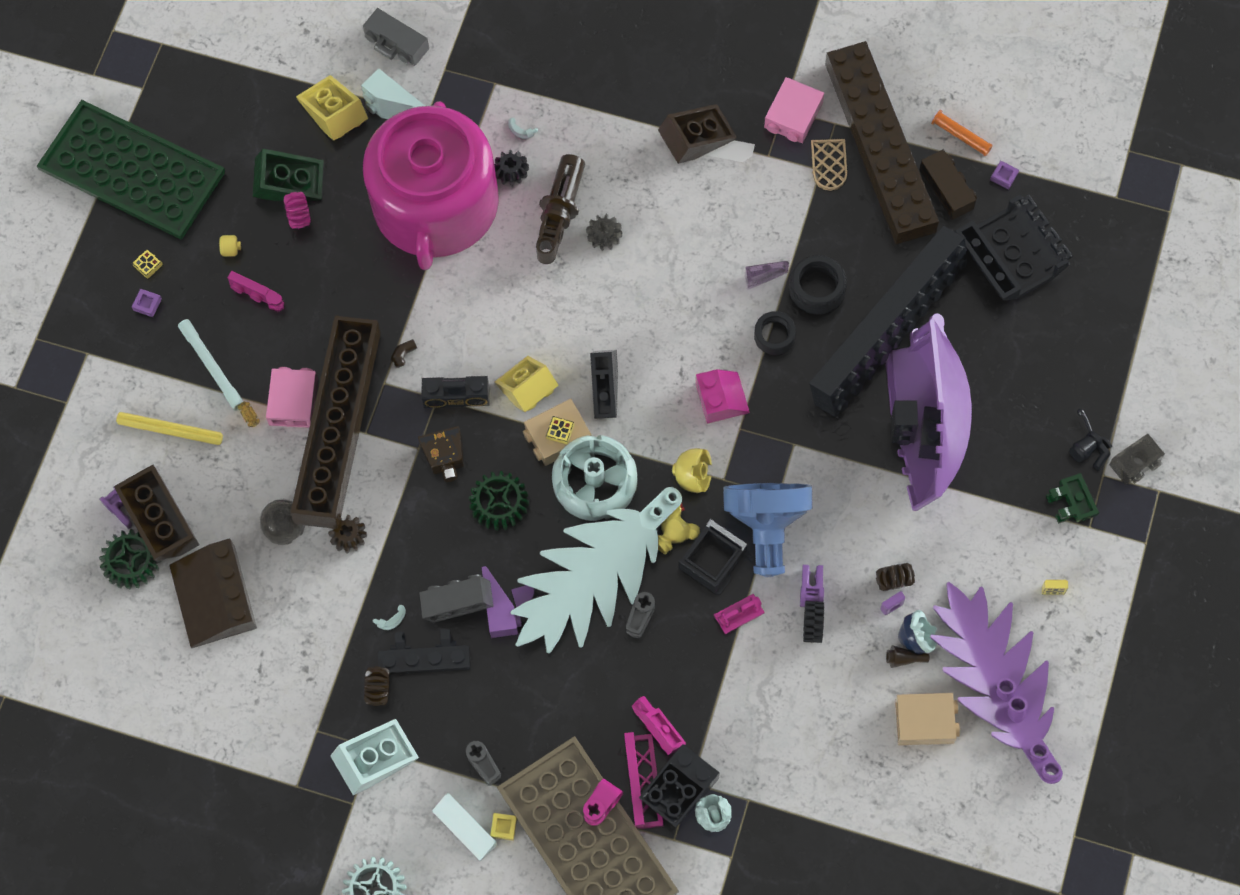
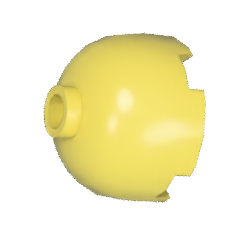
(692, 470)

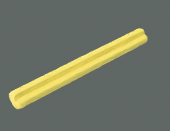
(169, 428)

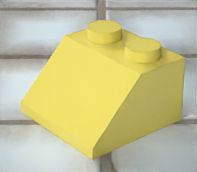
(527, 383)

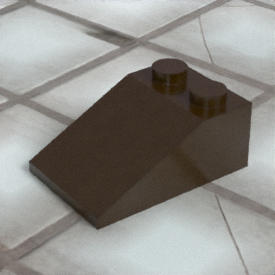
(696, 132)

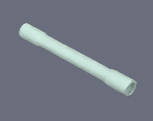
(193, 338)

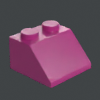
(721, 395)

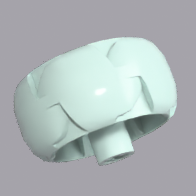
(622, 475)

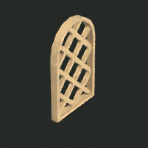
(828, 155)

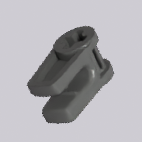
(639, 616)
(484, 764)

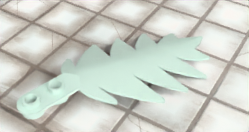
(593, 571)

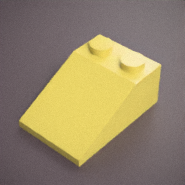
(333, 107)

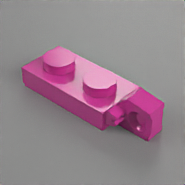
(658, 725)

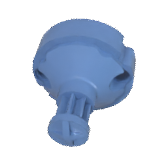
(768, 511)

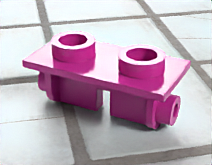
(739, 613)

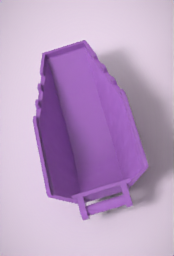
(935, 378)

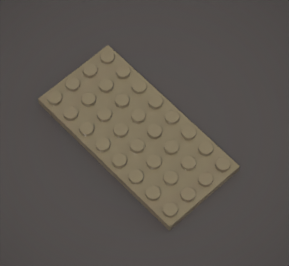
(582, 857)

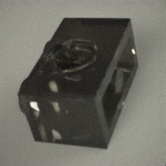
(1144, 449)

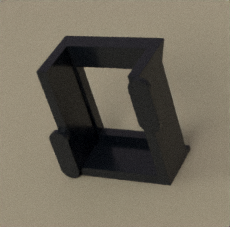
(719, 583)

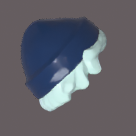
(916, 633)

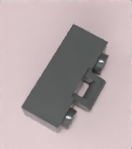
(395, 35)

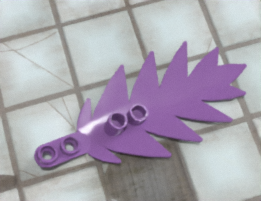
(1009, 704)

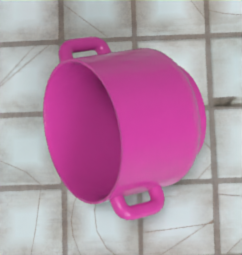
(431, 181)

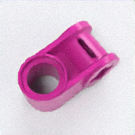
(603, 799)

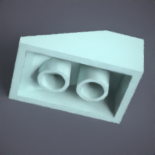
(386, 96)
(373, 756)

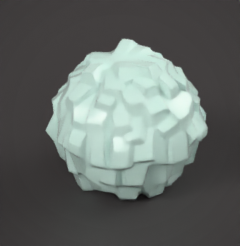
(713, 813)

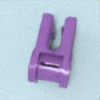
(113, 504)
(808, 592)

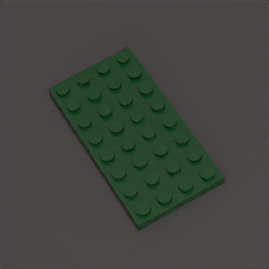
(131, 169)

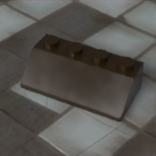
(156, 514)

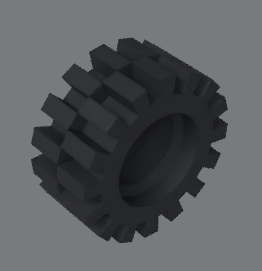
(813, 622)

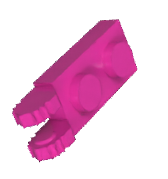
(255, 291)

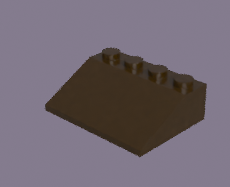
(212, 594)

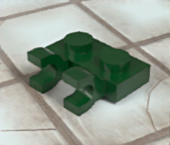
(1078, 498)

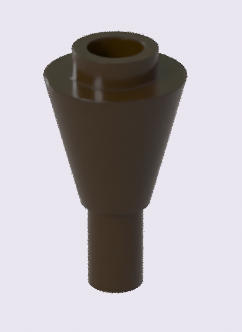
(899, 656)

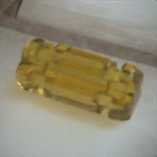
(248, 414)

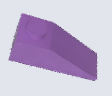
(499, 617)

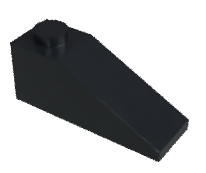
(604, 383)

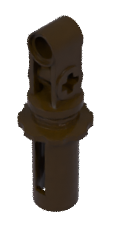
(559, 209)

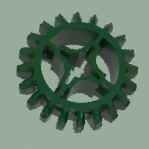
(508, 486)
(112, 562)

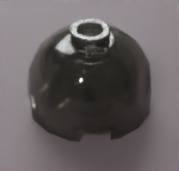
(278, 523)

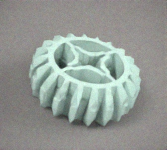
(380, 868)

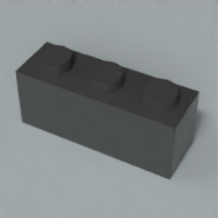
(456, 598)

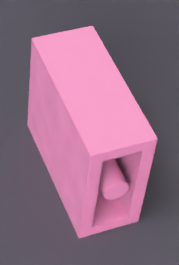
(794, 110)
(292, 397)

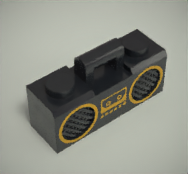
(455, 392)

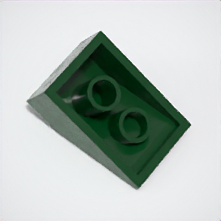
(284, 173)

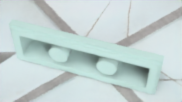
(464, 826)

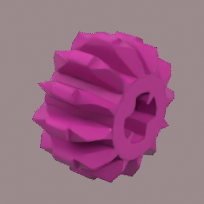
(297, 210)

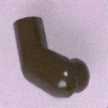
(400, 351)

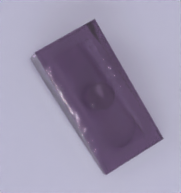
(762, 273)

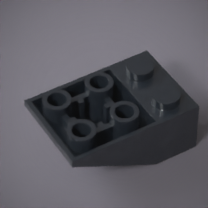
(680, 785)

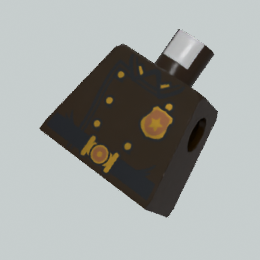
(443, 452)

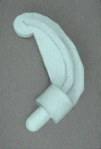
(519, 132)
(392, 622)

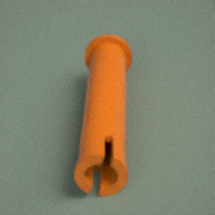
(961, 133)

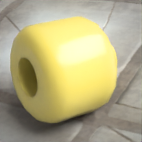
(229, 245)

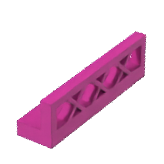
(634, 777)

